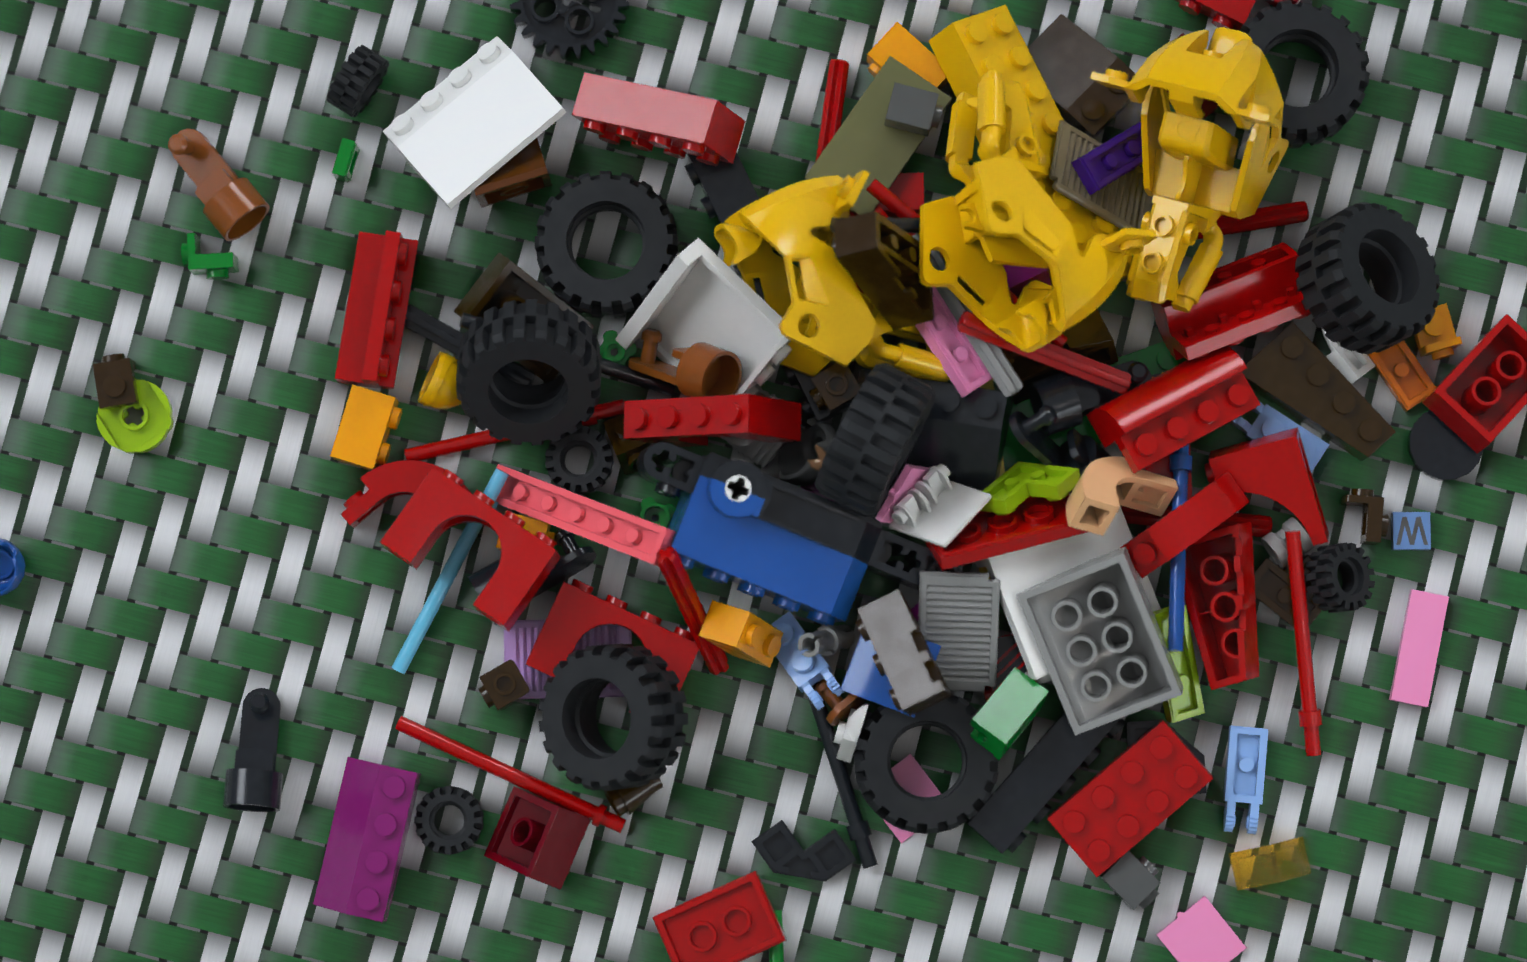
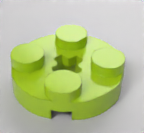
(155, 422)

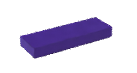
(1110, 160)

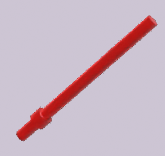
(483, 438)
(1310, 715)

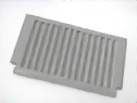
(962, 618)

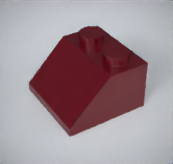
(537, 838)

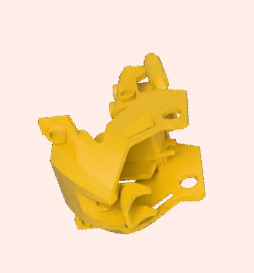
(1193, 160)
(1013, 222)
(818, 299)

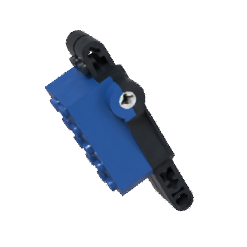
(776, 535)

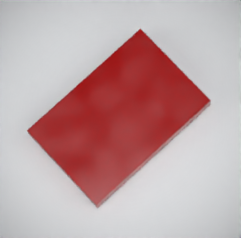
(722, 924)

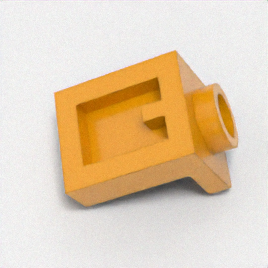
(1438, 336)

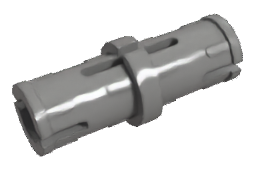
(826, 640)

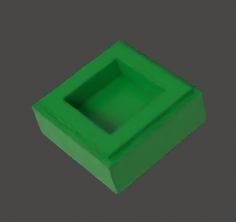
(345, 160)

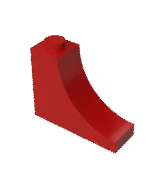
(1275, 469)

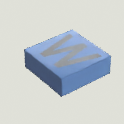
(1410, 531)

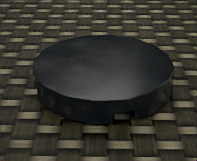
(1439, 450)

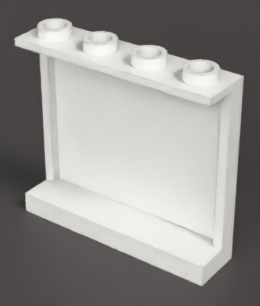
(710, 304)
(1042, 562)

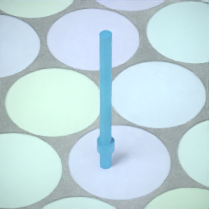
(446, 579)

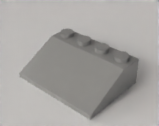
(1100, 641)

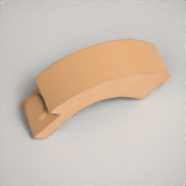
(1111, 484)

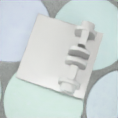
(937, 508)

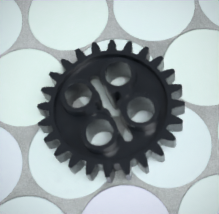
(556, 29)

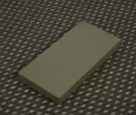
(868, 144)

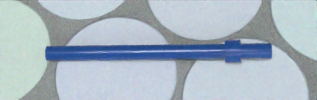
(1180, 465)

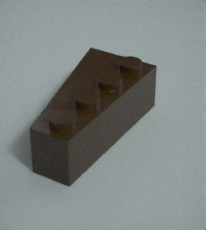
(1316, 393)

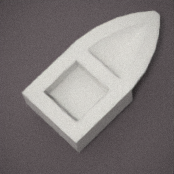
(1349, 363)
(848, 733)

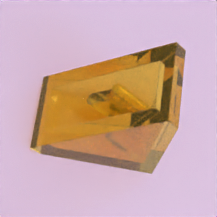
(1269, 863)

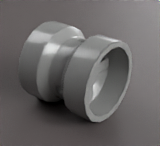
(1276, 542)

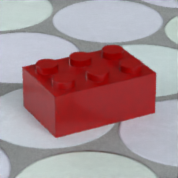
(1485, 386)

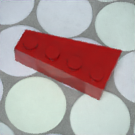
(1224, 603)

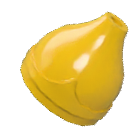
(440, 383)

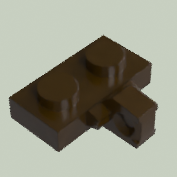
(1274, 591)

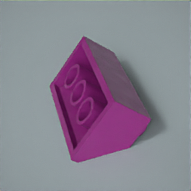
(367, 839)

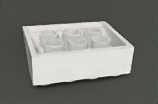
(474, 122)

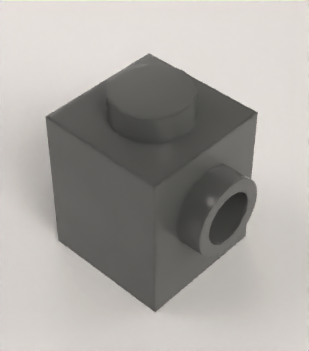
(913, 110)
(1132, 880)

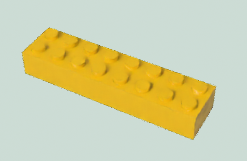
(993, 42)

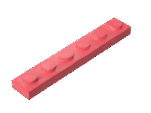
(584, 516)

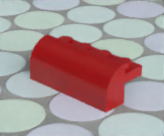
(1237, 303)
(376, 310)
(1175, 408)

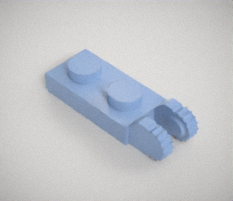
(1272, 421)
(802, 669)
(1244, 774)

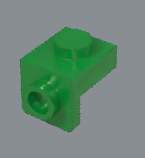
(214, 265)

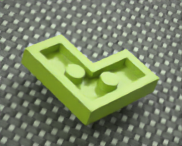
(1029, 480)

